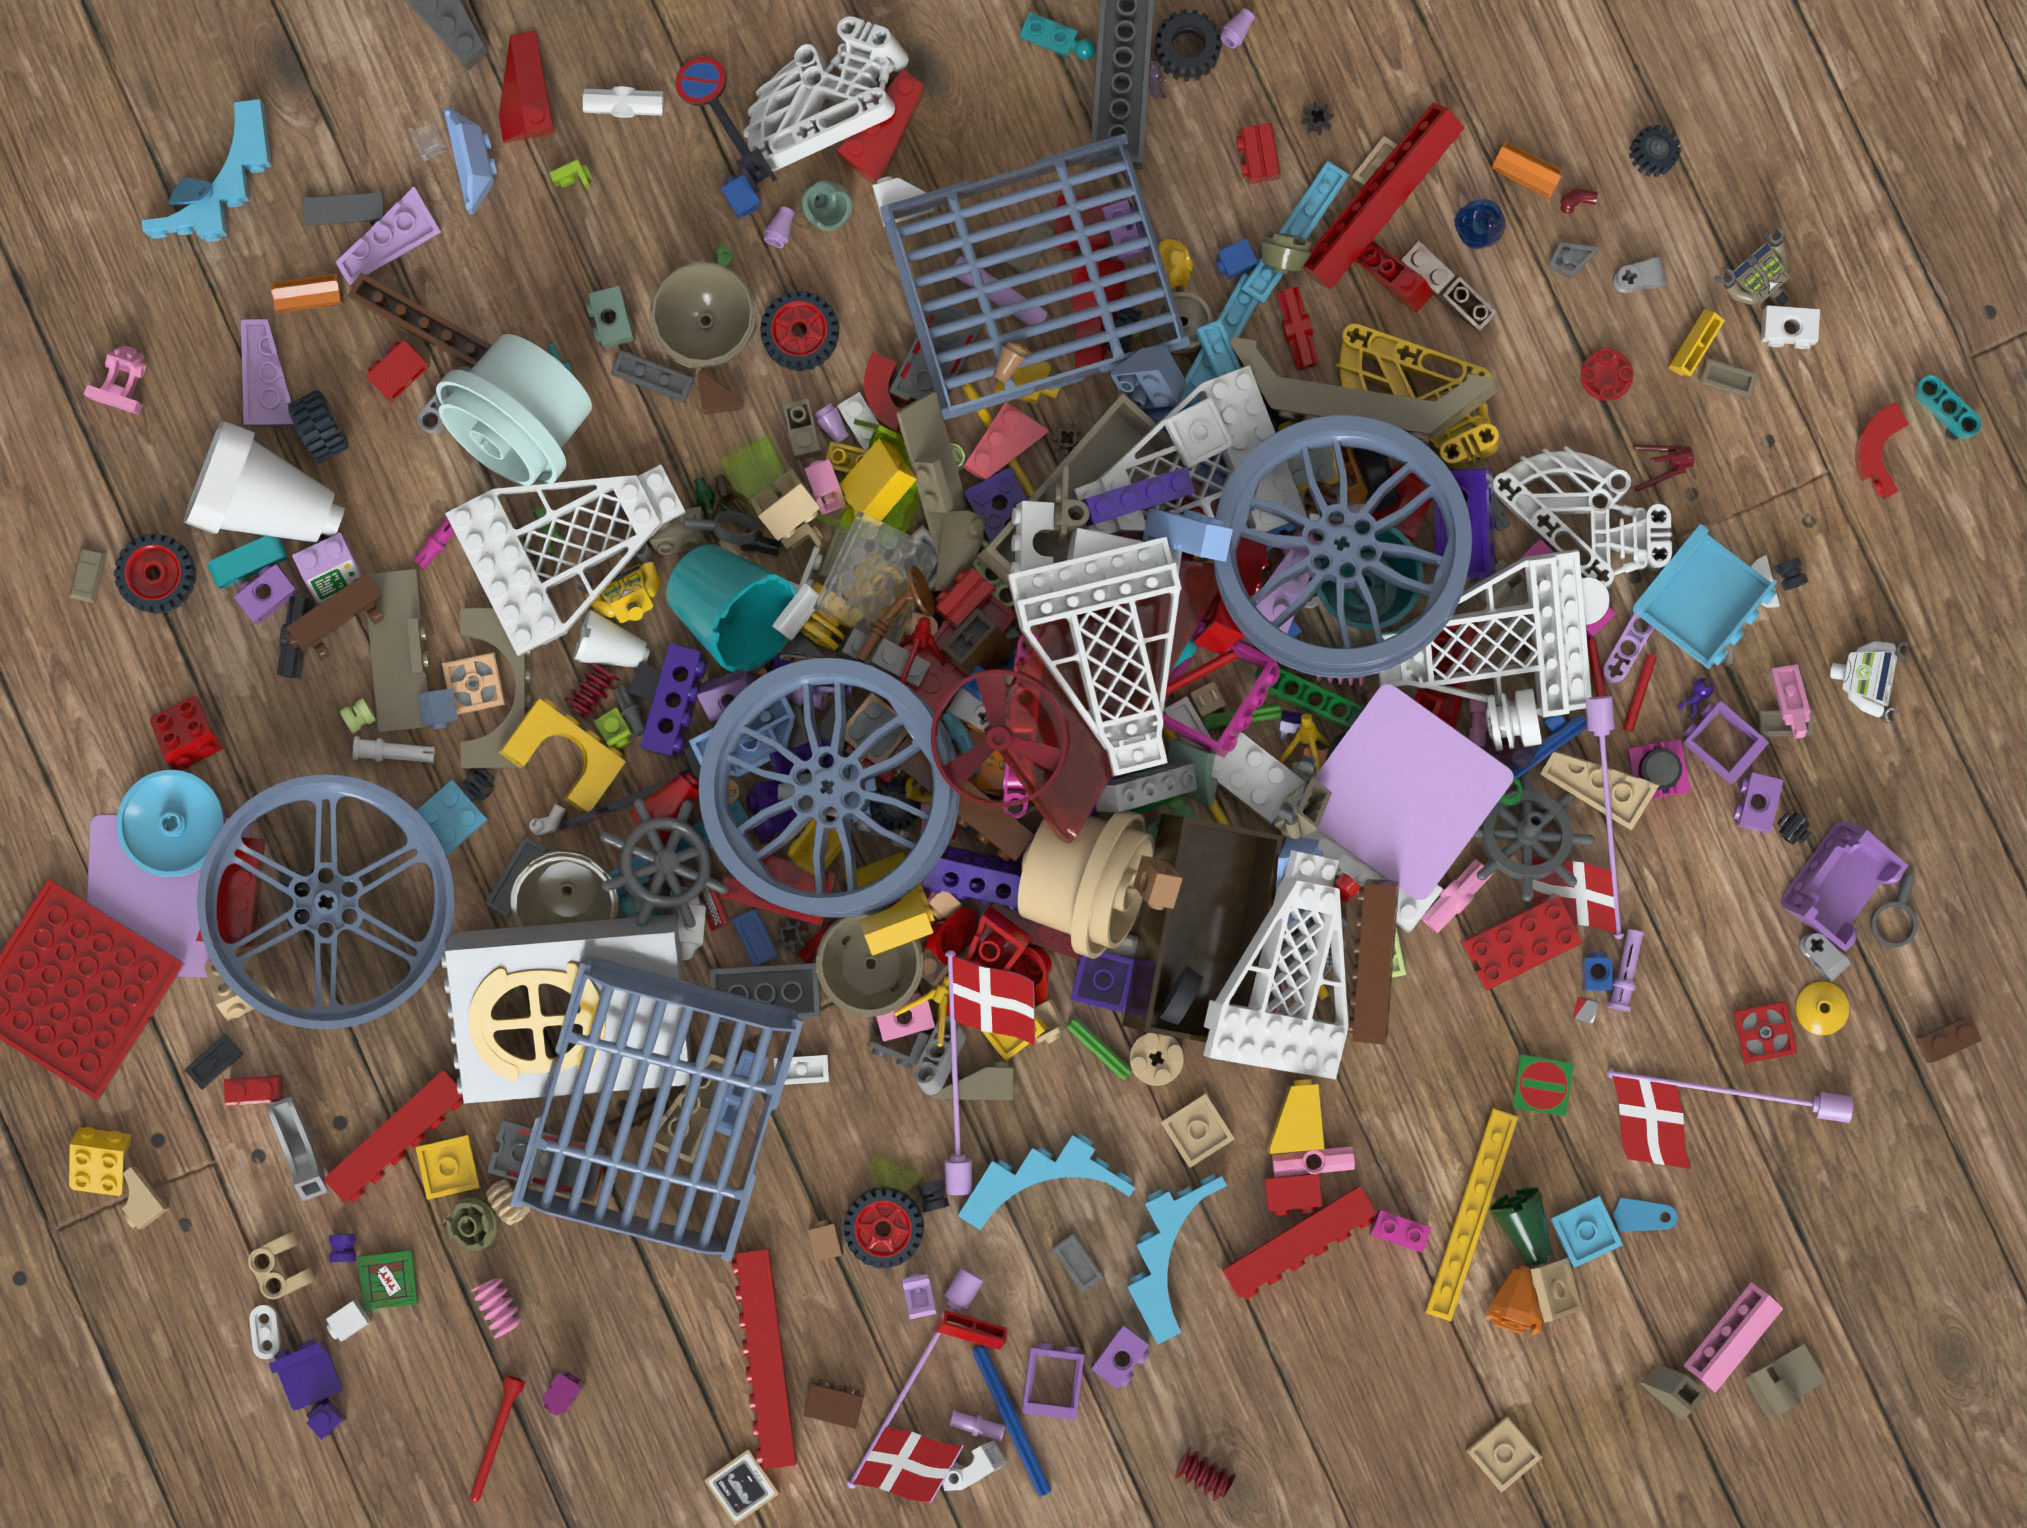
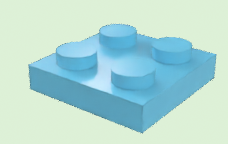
(452, 816)
(1586, 1231)

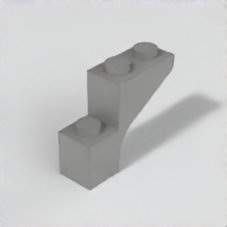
(885, 657)
(298, 1148)

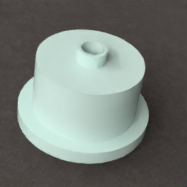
(514, 410)

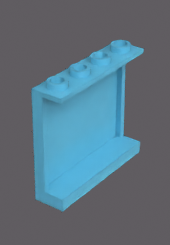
(1704, 598)

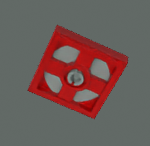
(1764, 1032)

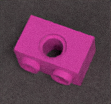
(1400, 1231)

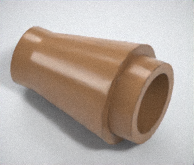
(1009, 361)

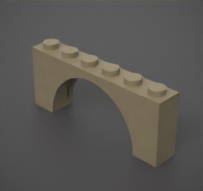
(483, 751)

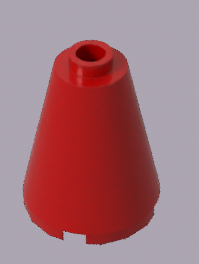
(669, 799)

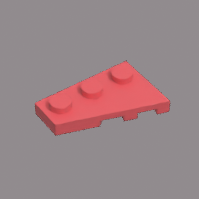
(1003, 441)

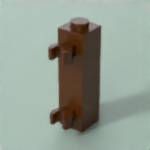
(333, 613)

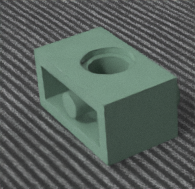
(610, 301)

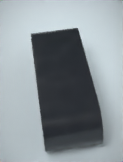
(1375, 471)

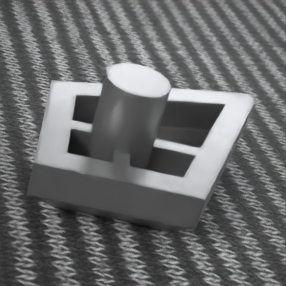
(1571, 258)

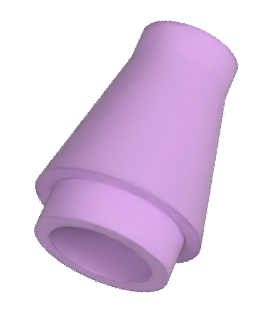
(1236, 29)
(779, 229)
(831, 422)

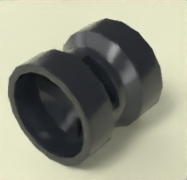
(1791, 572)
(933, 1202)

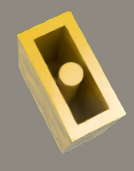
(878, 480)

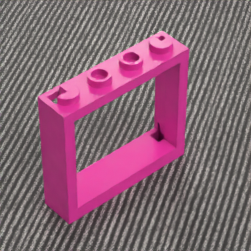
(1244, 714)

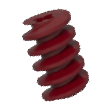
(591, 690)
(1204, 1475)

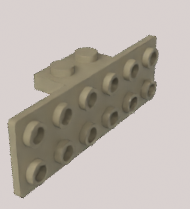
(932, 462)
(398, 651)

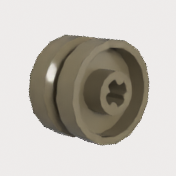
(1191, 309)

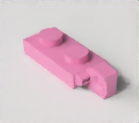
(1791, 698)

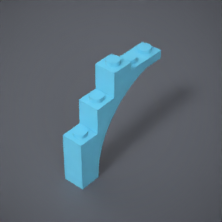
(248, 152)
(1000, 1184)
(1152, 1290)

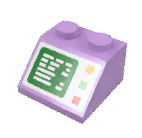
(328, 567)

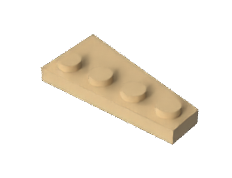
(1585, 780)

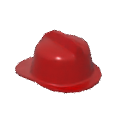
(952, 934)
(1036, 966)

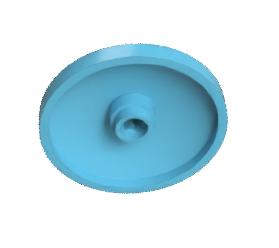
(169, 822)

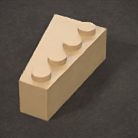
(697, 1119)

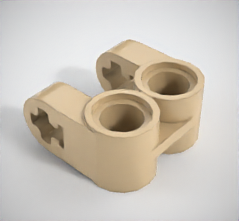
(275, 1269)

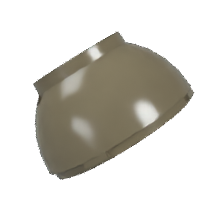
(539, 895)
(854, 986)

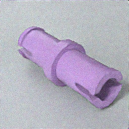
(977, 1425)

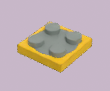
(1323, 467)

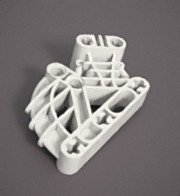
(800, 125)
(1640, 538)

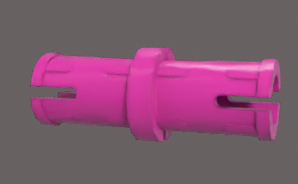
(434, 544)

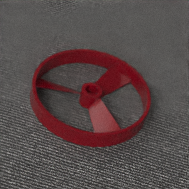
(992, 690)

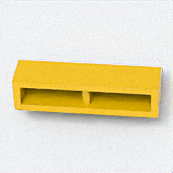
(1696, 343)

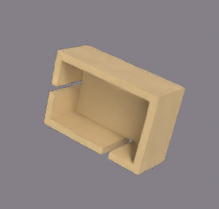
(790, 510)

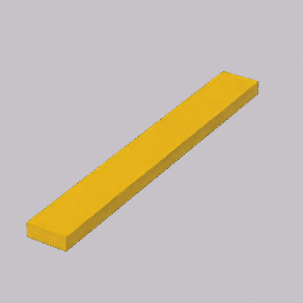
(1471, 1214)

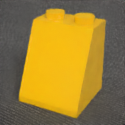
(1298, 1121)

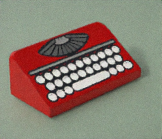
(715, 912)

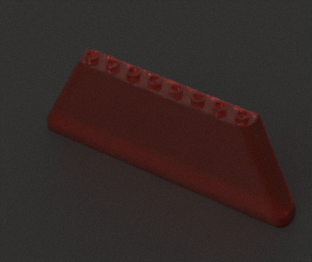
(1035, 719)

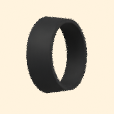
(1181, 996)

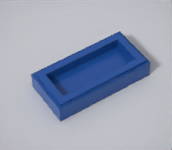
(755, 937)

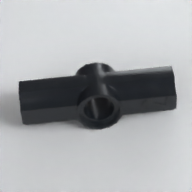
(291, 659)

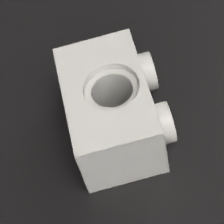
(1804, 319)

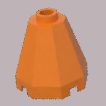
(1516, 1303)

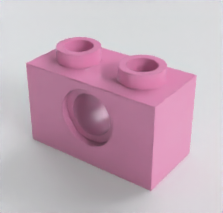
(825, 486)
(921, 1021)

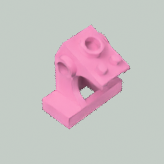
(126, 360)

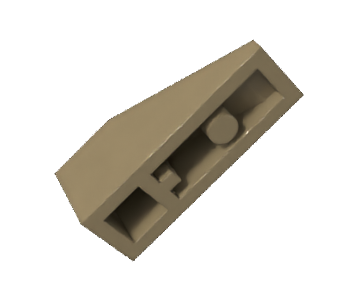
(959, 546)
(986, 1084)

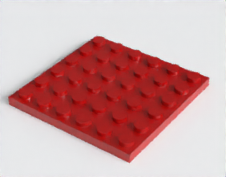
(79, 988)

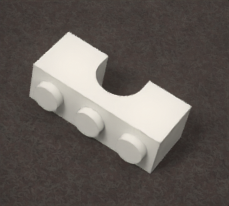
(1030, 519)

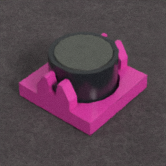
(1663, 765)

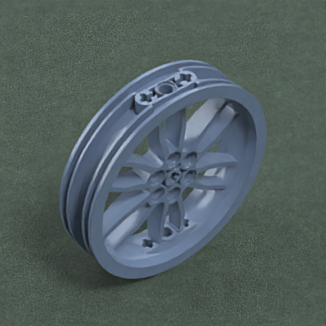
(1452, 568)
(736, 848)

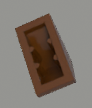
(716, 397)

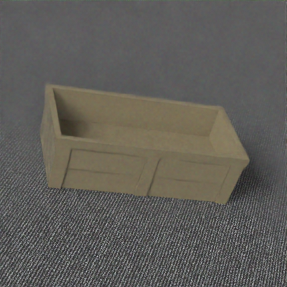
(1103, 446)

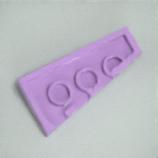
(395, 234)
(262, 377)
(1284, 595)

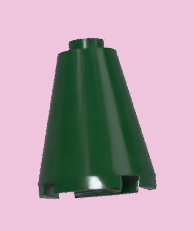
(1524, 1223)

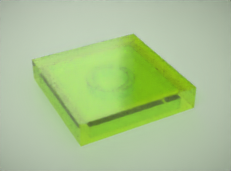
(753, 469)

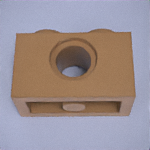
(1157, 882)

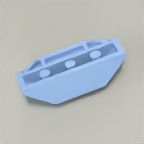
(471, 158)
(774, 722)

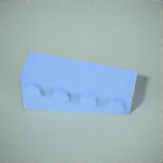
(1189, 532)

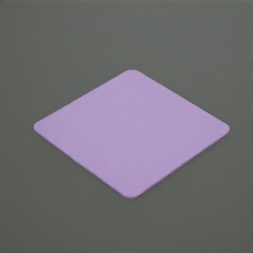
(1408, 791)
(146, 903)

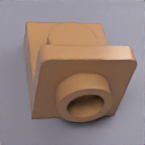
(933, 969)

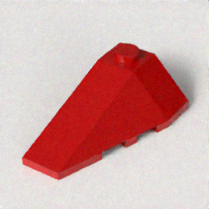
(524, 97)
(1087, 300)
(1452, 704)

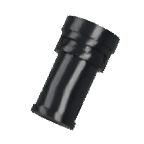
(763, 545)

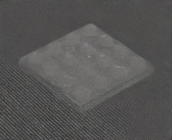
(873, 575)

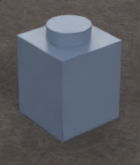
(437, 708)

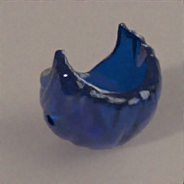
(1476, 225)

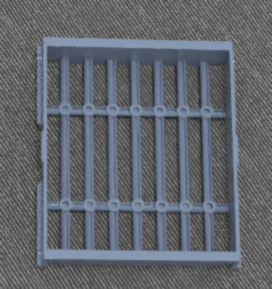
(954, 193)
(691, 998)

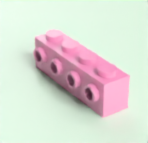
(1733, 1337)

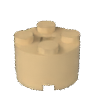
(1161, 1073)

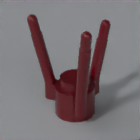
(1678, 457)

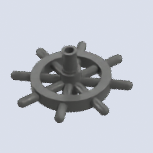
(1528, 836)
(663, 863)

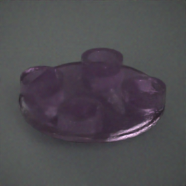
(1512, 758)

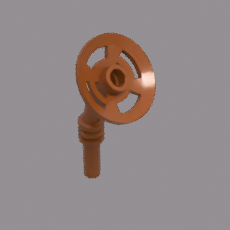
(916, 593)

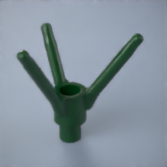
(706, 497)

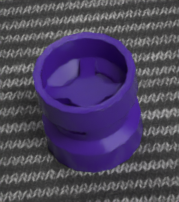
(342, 1248)

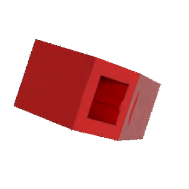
(1395, 276)

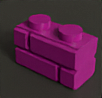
(562, 1393)

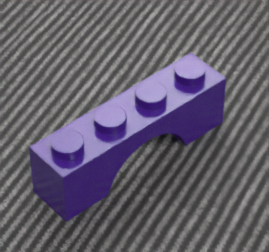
(1139, 496)

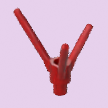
(921, 637)

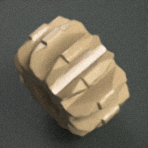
(500, 1198)

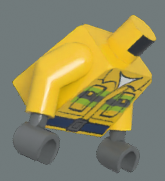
(629, 592)

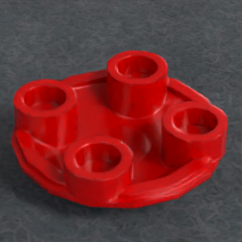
(1606, 375)

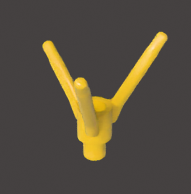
(1307, 734)
(940, 995)

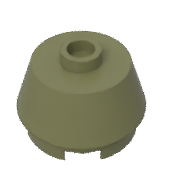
(1285, 251)
(473, 1224)

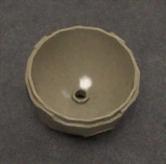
(697, 293)

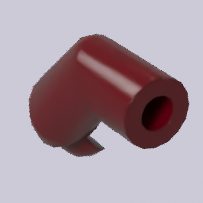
(1575, 197)

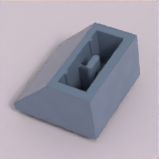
(1150, 378)

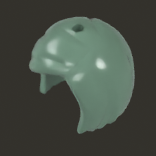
(830, 207)

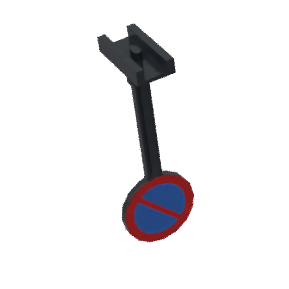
(702, 83)
(693, 767)

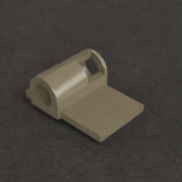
(1066, 514)
(1508, 593)
(1782, 1381)

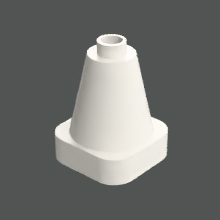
(258, 492)

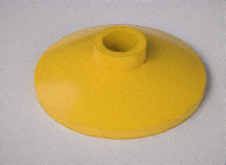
(1809, 1012)

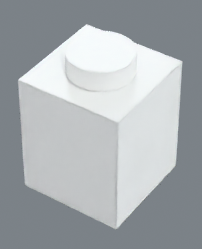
(347, 1321)

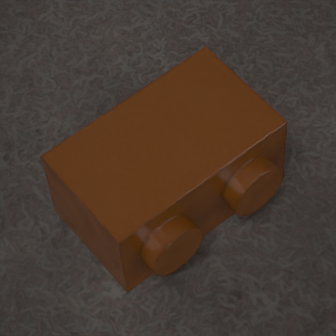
(1948, 1039)
(834, 1404)

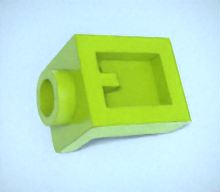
(566, 175)
(614, 729)

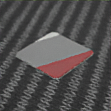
(1585, 1010)

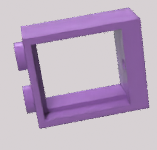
(1126, 232)
(1746, 758)
(1048, 1409)

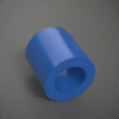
(1553, 723)

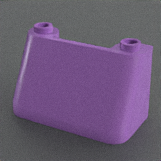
(1841, 881)

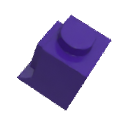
(324, 1418)

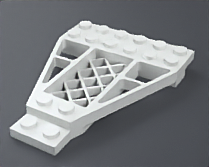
(1248, 425)
(508, 572)
(1095, 584)
(1555, 630)
(1282, 1039)

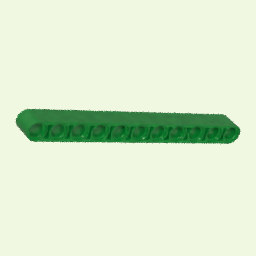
(1329, 703)

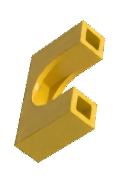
(599, 762)
(901, 922)

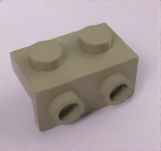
(674, 538)

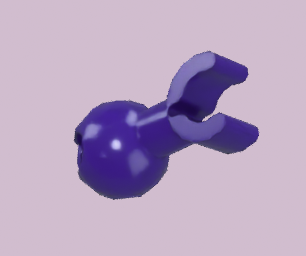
(1700, 693)

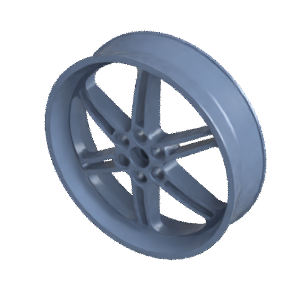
(316, 789)

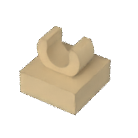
(1207, 699)

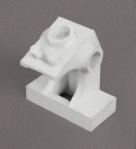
(986, 1460)

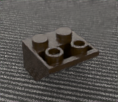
(977, 643)

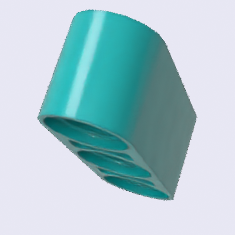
(1960, 408)
(246, 561)

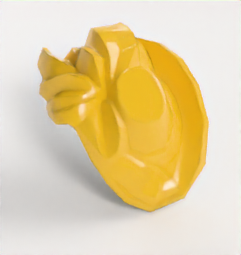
(1176, 262)

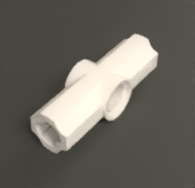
(623, 102)

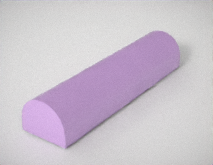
(1006, 297)

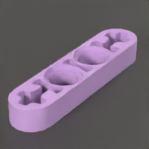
(1637, 639)

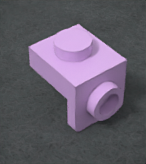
(919, 1295)

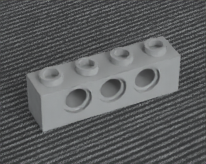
(1147, 787)

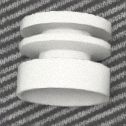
(1513, 720)

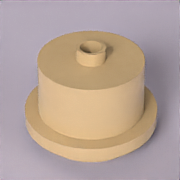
(1086, 883)

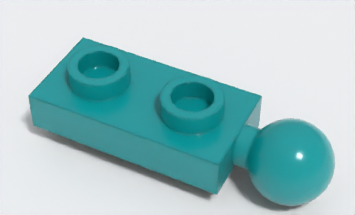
(1055, 37)

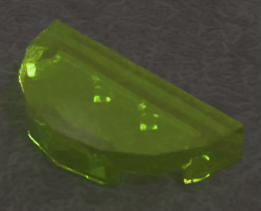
(893, 1175)

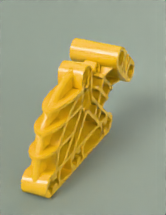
(1463, 437)

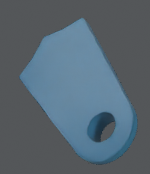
(191, 191)
(1642, 1215)

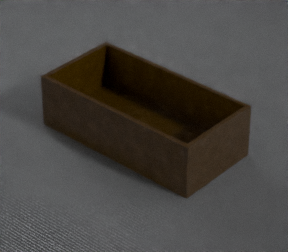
(1215, 917)

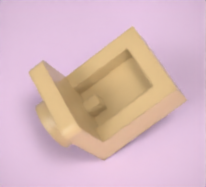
(802, 534)
(1052, 1019)

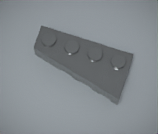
(453, 27)

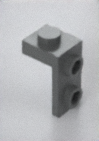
(903, 1060)

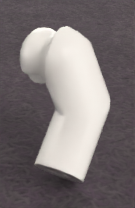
(548, 824)

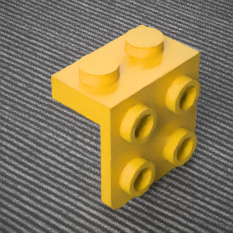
(98, 1161)

